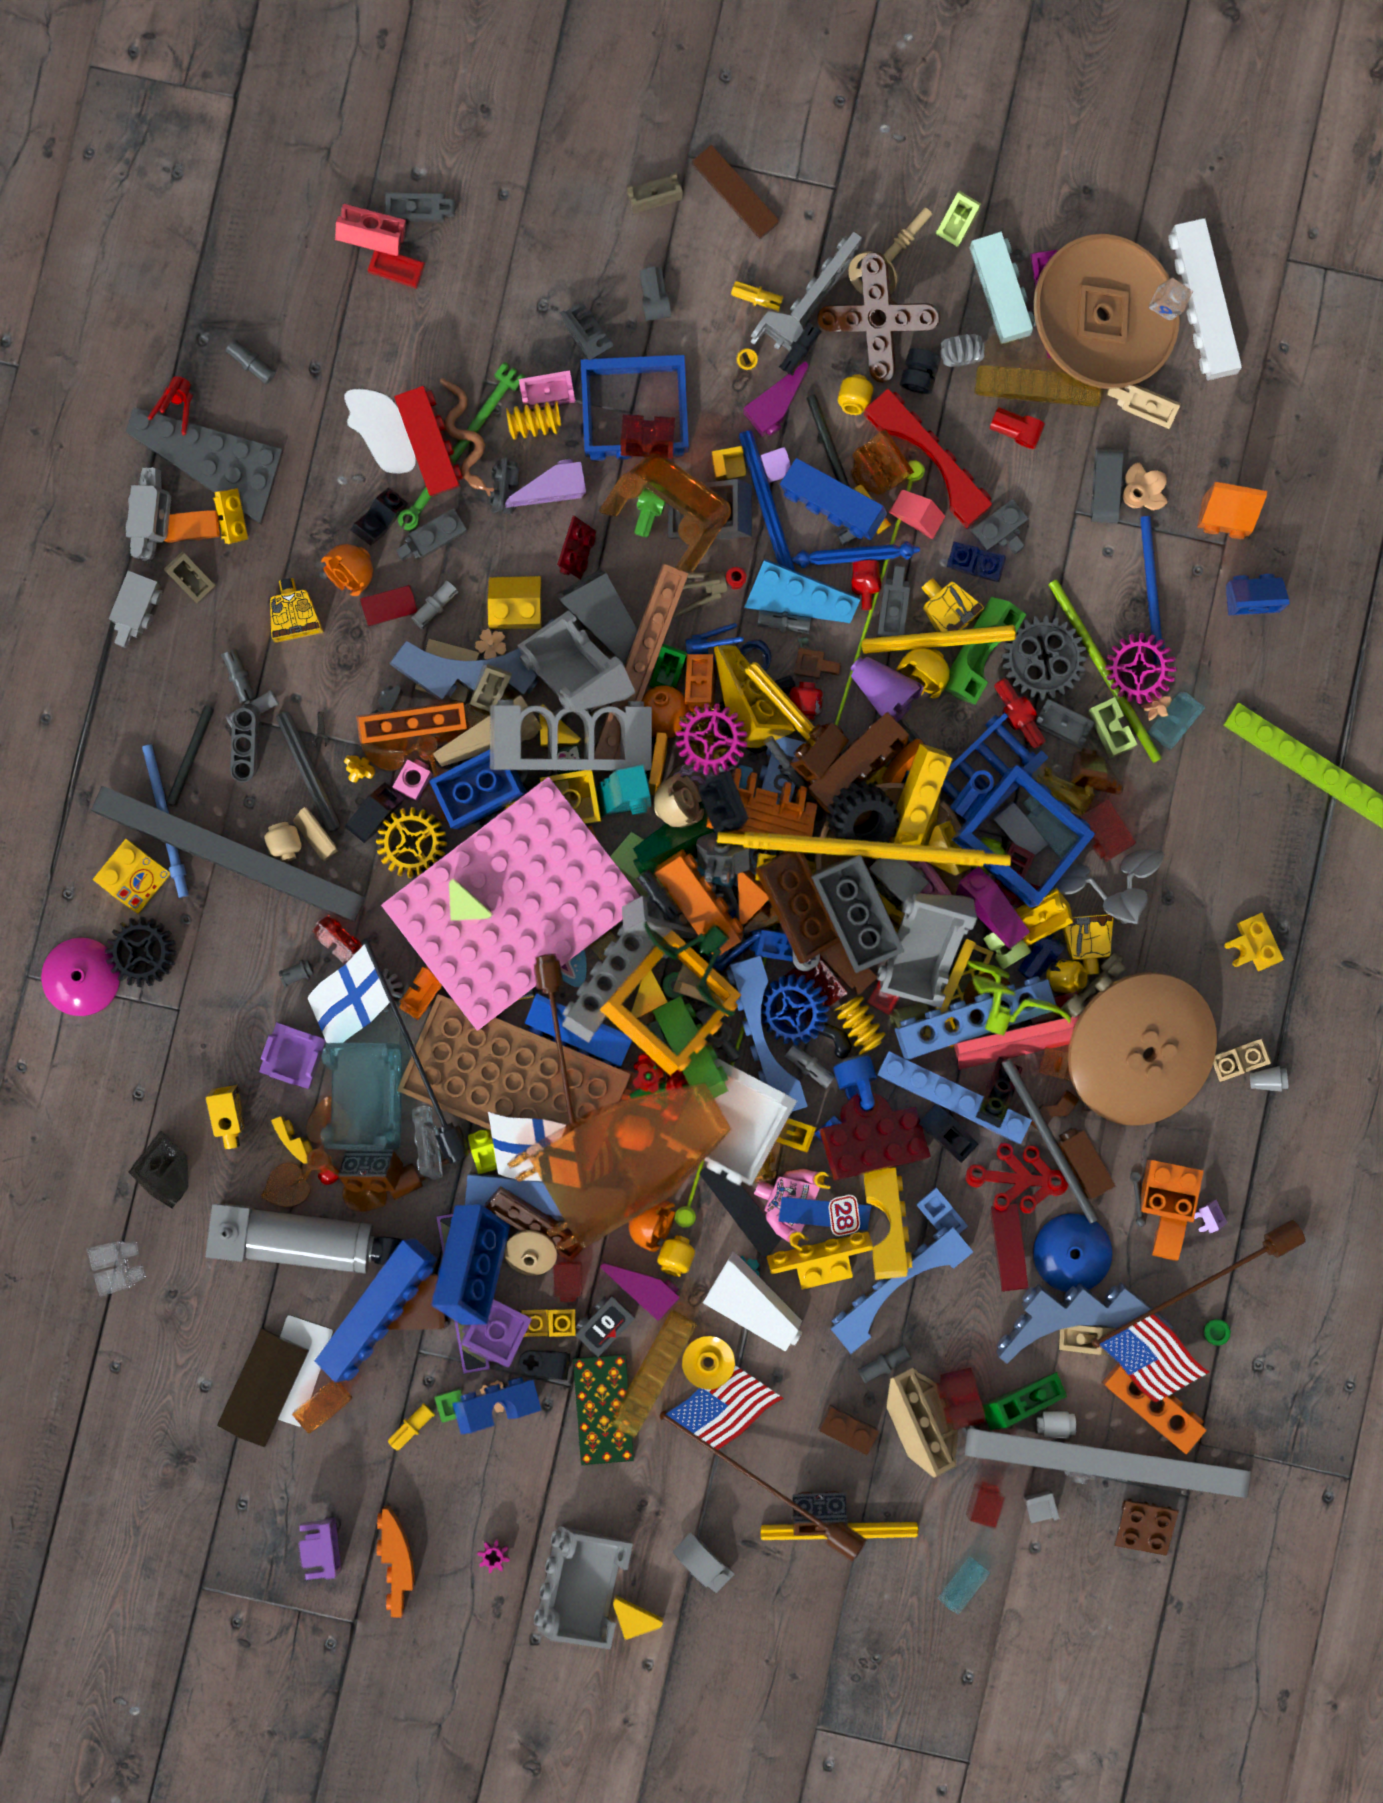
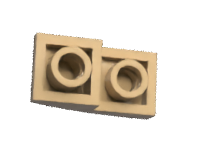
(1241, 1060)

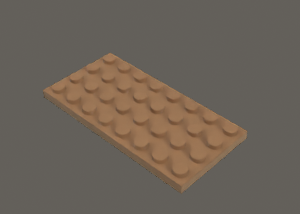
(504, 1071)

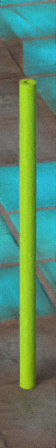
(1100, 664)

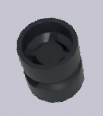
(920, 371)

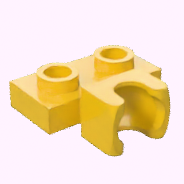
(1255, 943)

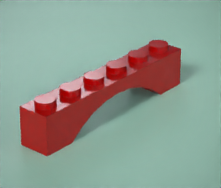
(965, 498)

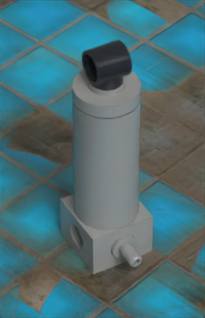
(294, 1239)

